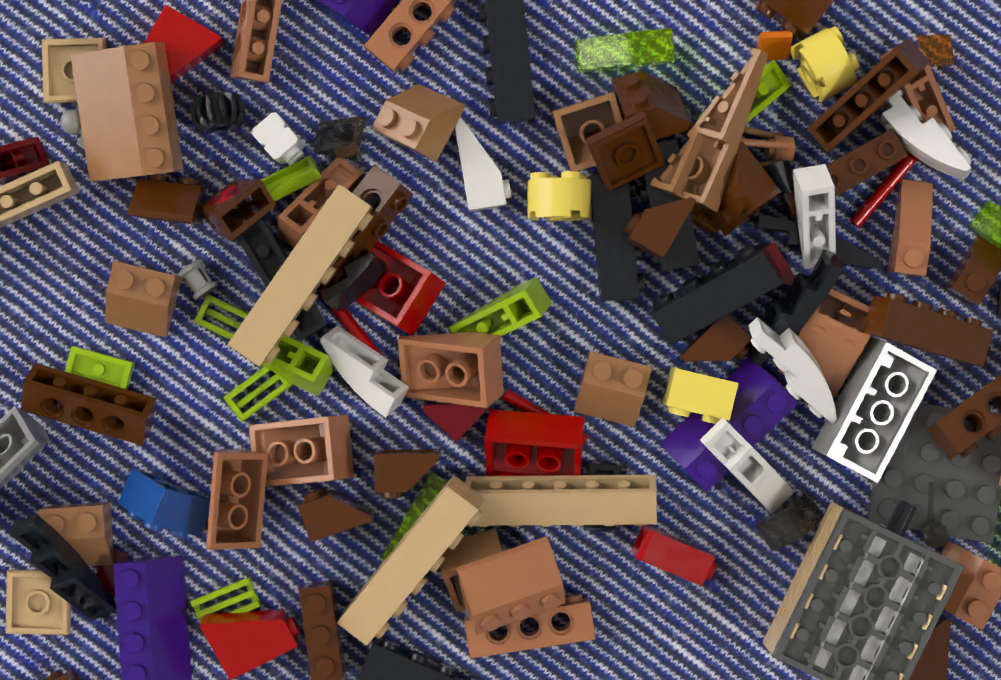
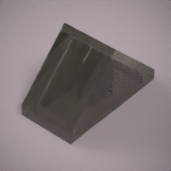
(342, 138)
(790, 521)

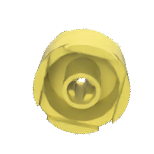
(825, 64)
(559, 198)

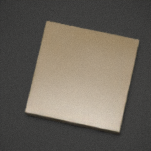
(57, 66)
(34, 606)

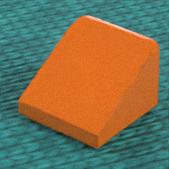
(775, 44)

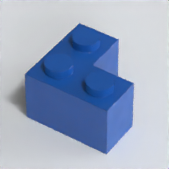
(164, 504)

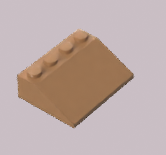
(127, 111)

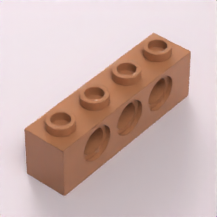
(255, 40)
(382, 42)
(578, 629)

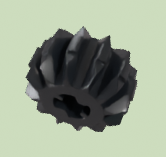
(217, 112)

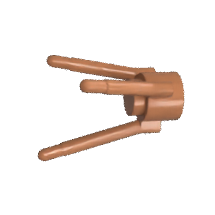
(776, 146)

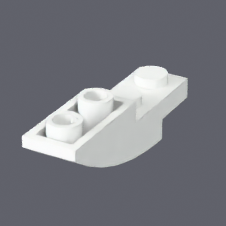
(925, 141)
(799, 367)
(747, 465)

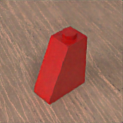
(185, 41)
(673, 555)
(249, 638)

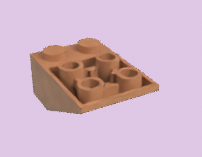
(836, 336)

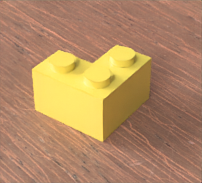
(699, 394)

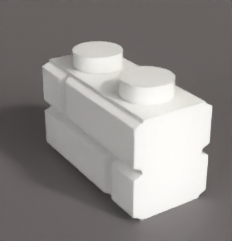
(279, 139)

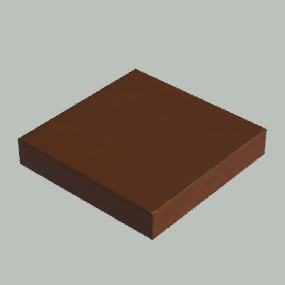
(625, 151)

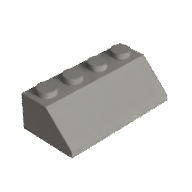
(874, 408)
(19, 442)

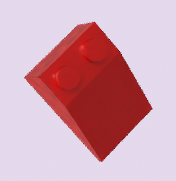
(402, 292)

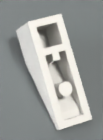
(480, 174)
(815, 212)

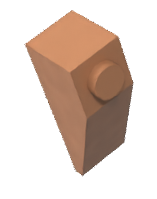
(926, 97)
(303, 210)
(912, 229)

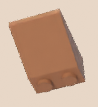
(452, 368)
(305, 449)

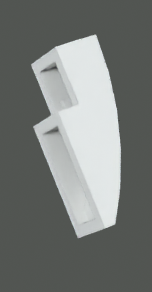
(364, 371)

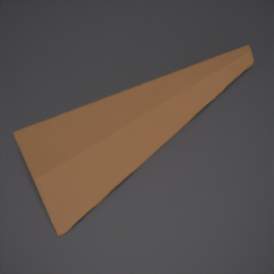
(708, 155)

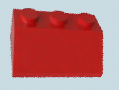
(533, 444)

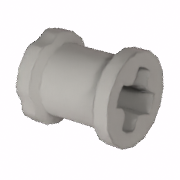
(198, 279)

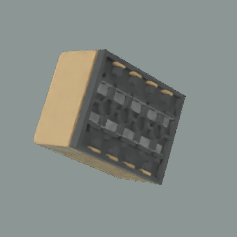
(862, 599)

